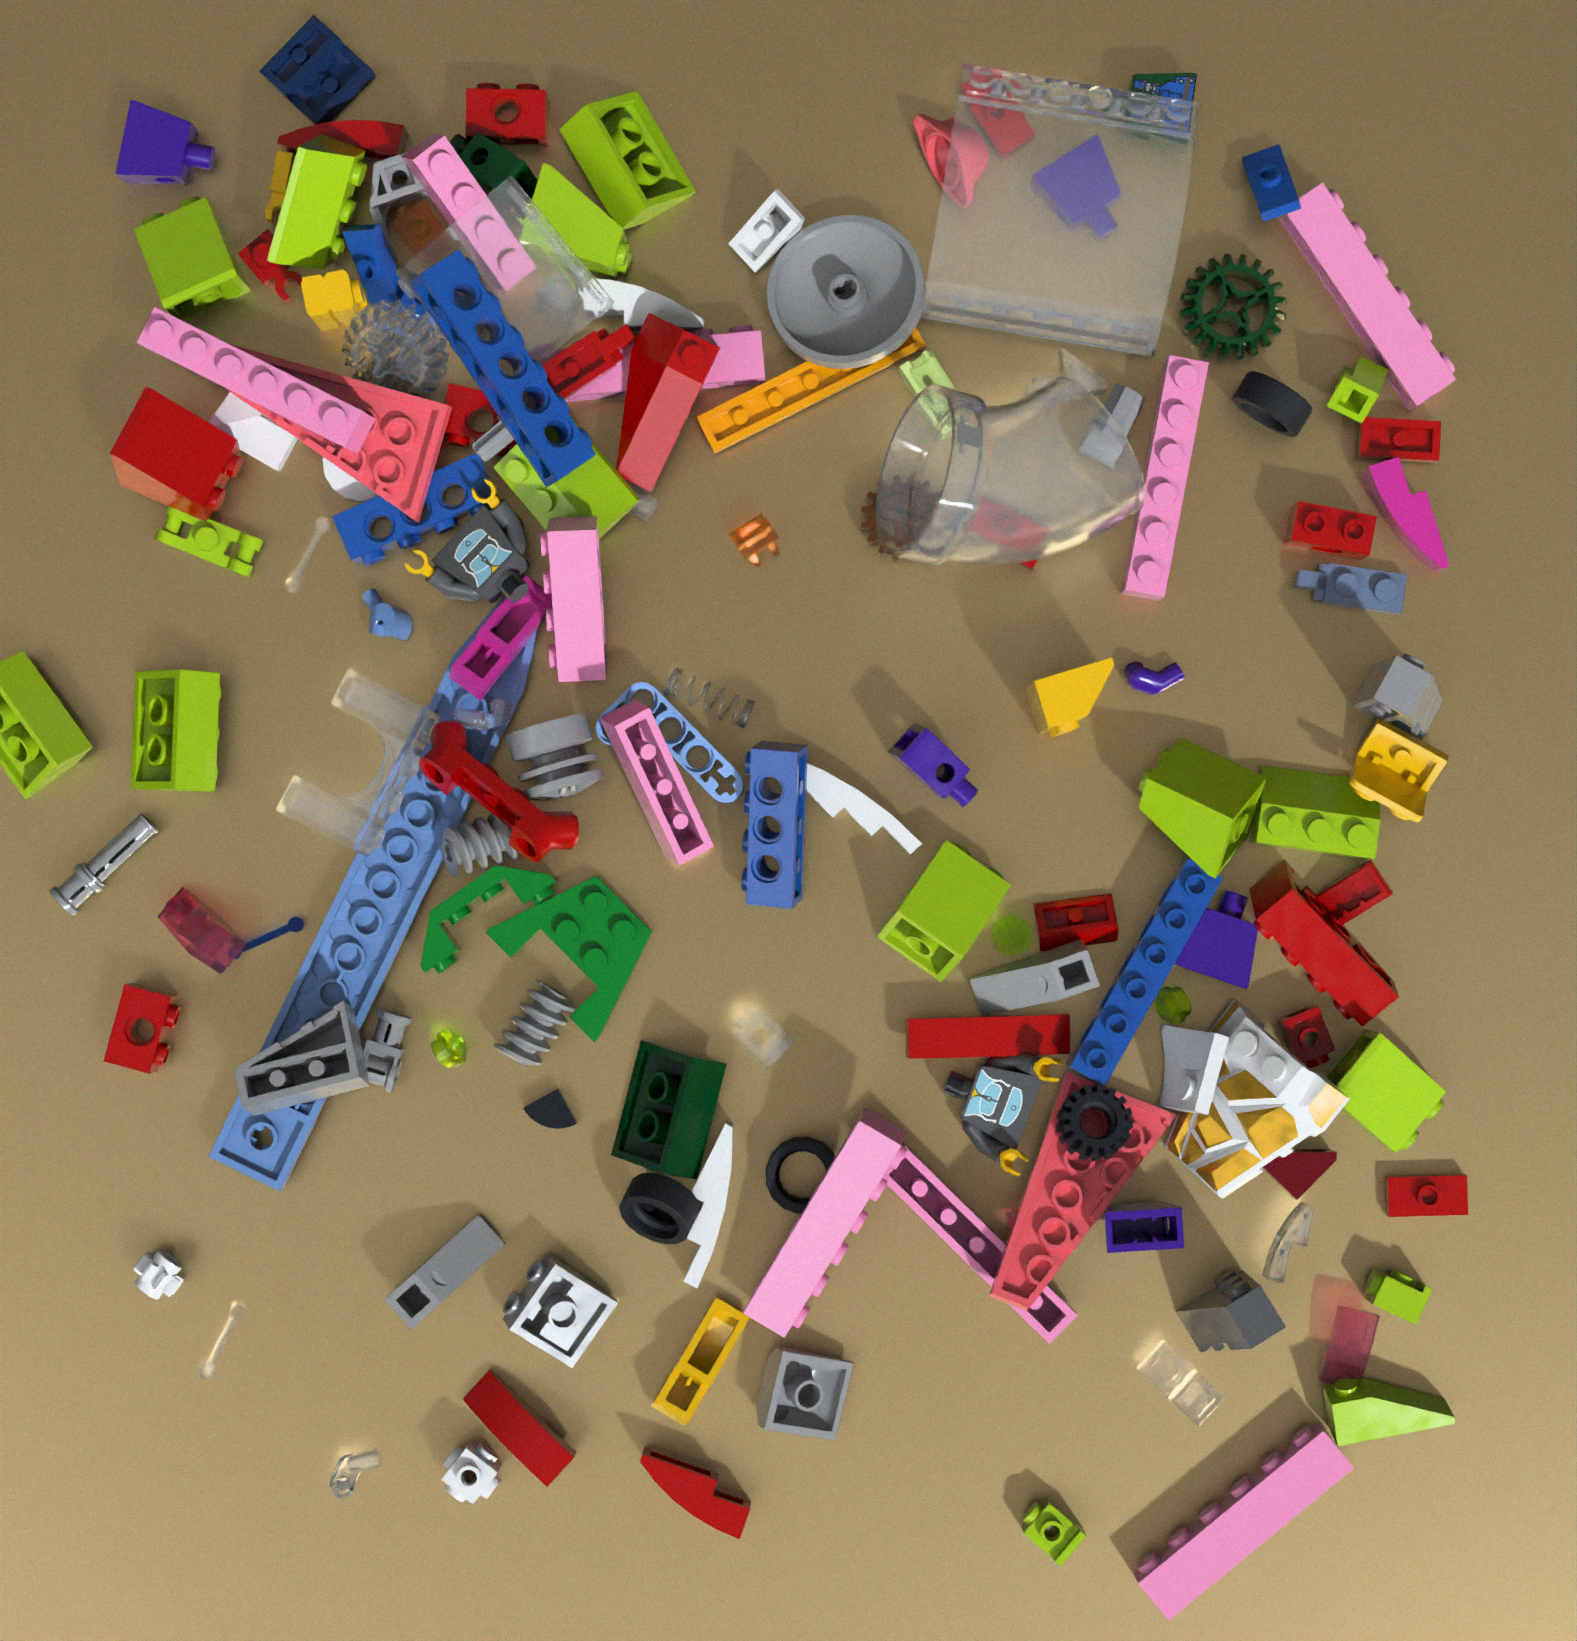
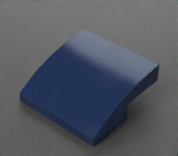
(317, 72)

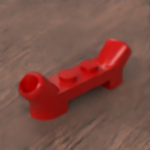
(532, 830)

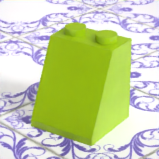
(583, 225)
(191, 259)
(1201, 803)
(944, 910)
(1385, 1090)

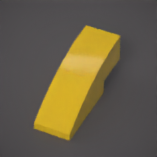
(700, 1362)

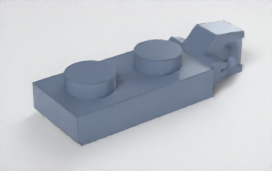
(1355, 587)

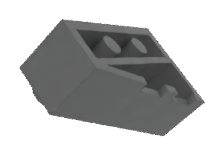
(1231, 1314)

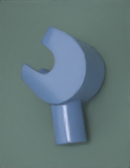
(385, 618)

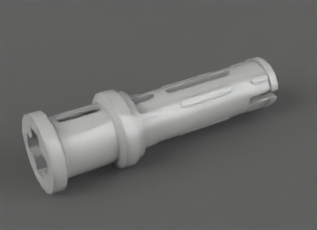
(90, 876)

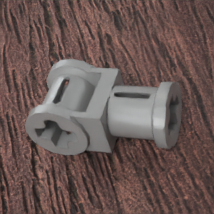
(384, 1053)

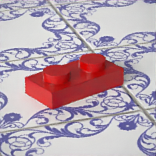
(1399, 438)

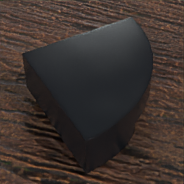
(551, 1111)

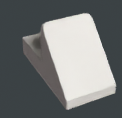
(767, 231)

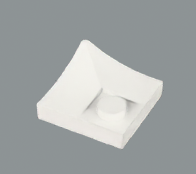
(254, 432)
(1190, 1068)

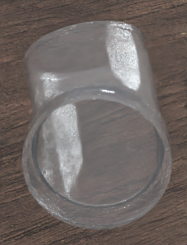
(1004, 478)

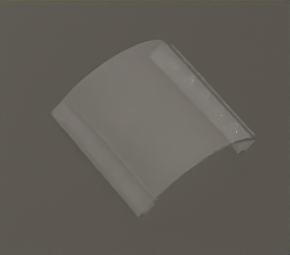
(1060, 210)

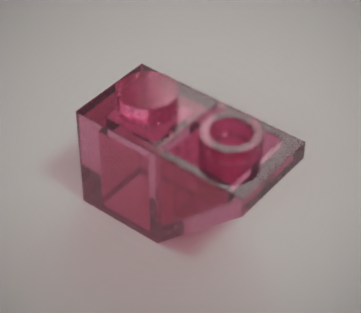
(201, 931)

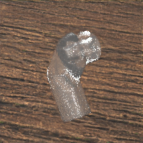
(485, 720)
(349, 1468)

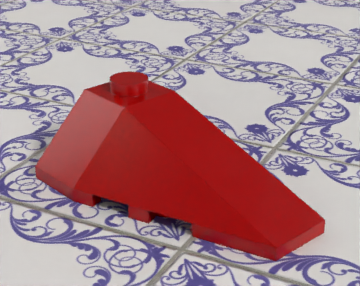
(660, 392)

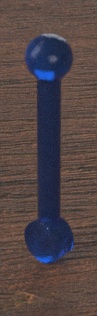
(295, 924)

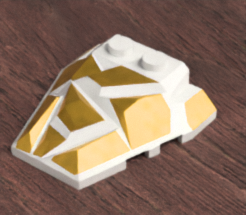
(1258, 1108)

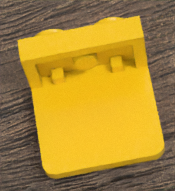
(1396, 770)

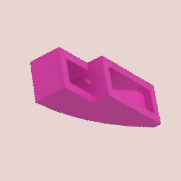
(1406, 514)
(500, 640)

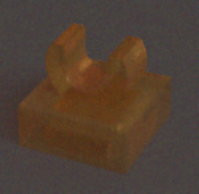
(754, 537)

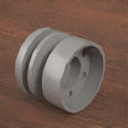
(555, 757)

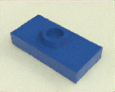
(1271, 183)
(373, 262)

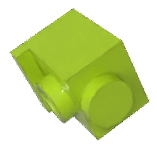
(1358, 389)
(1397, 1295)
(1047, 1513)

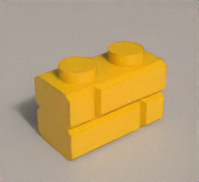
(333, 298)

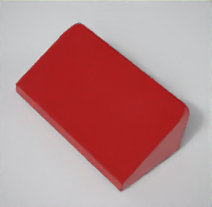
(1073, 919)

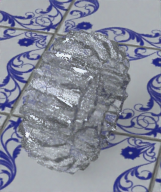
(377, 334)

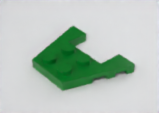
(594, 933)

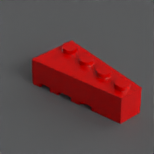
(1320, 946)

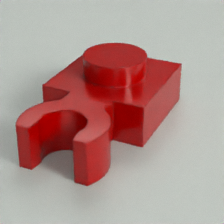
(256, 256)

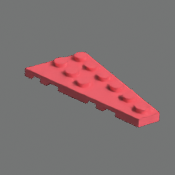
(400, 446)
(1069, 1194)

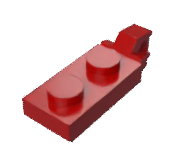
(586, 360)

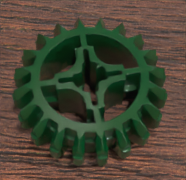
(1226, 290)

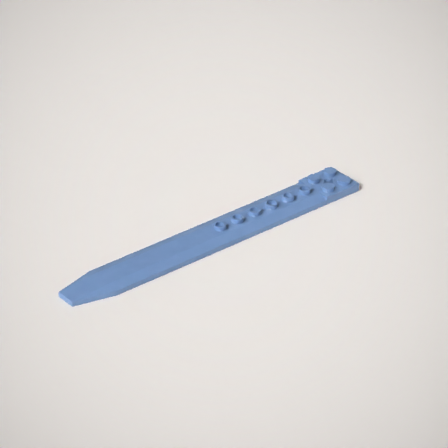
(368, 924)

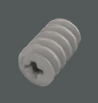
(477, 843)
(536, 1025)

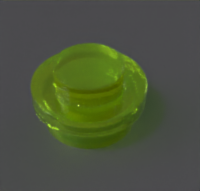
(1012, 935)
(1173, 1005)
(449, 1049)

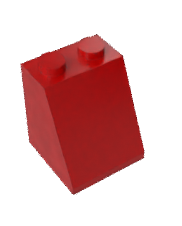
(175, 456)

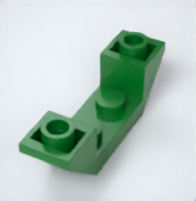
(441, 945)

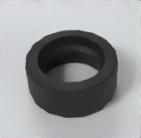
(1272, 404)
(786, 1148)
(667, 1194)

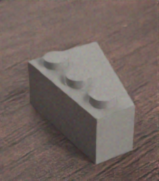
(1400, 694)
(307, 1066)

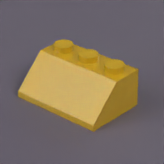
(1067, 697)

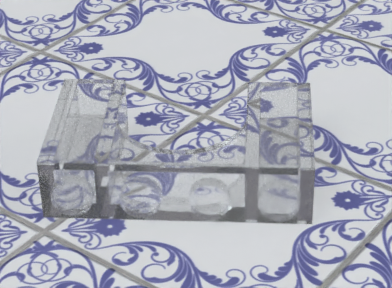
(360, 817)

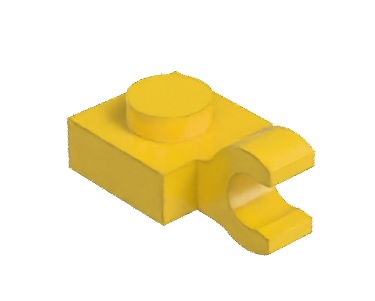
(279, 182)

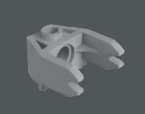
(387, 194)

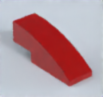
(376, 137)
(519, 1428)
(695, 1492)

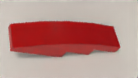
(987, 1036)

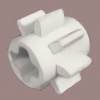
(158, 1274)

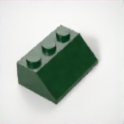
(668, 1110)

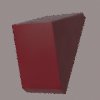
(1300, 1169)

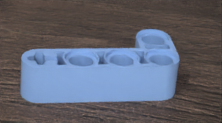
(679, 747)

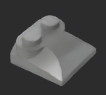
(803, 1393)

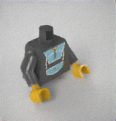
(483, 555)
(1000, 1103)

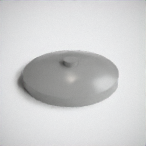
(846, 291)

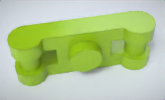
(209, 541)

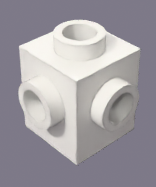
(475, 1458)

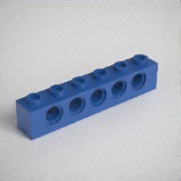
(482, 359)
(1143, 972)

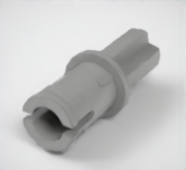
(496, 437)

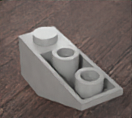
(1036, 979)
(444, 1271)

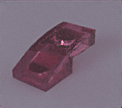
(1349, 1345)

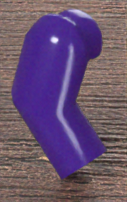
(1150, 681)

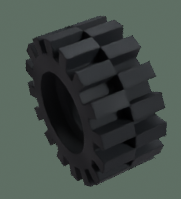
(1107, 1103)

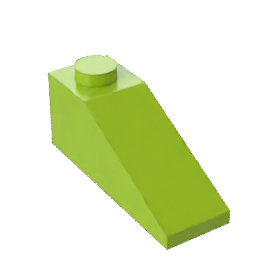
(1375, 1410)

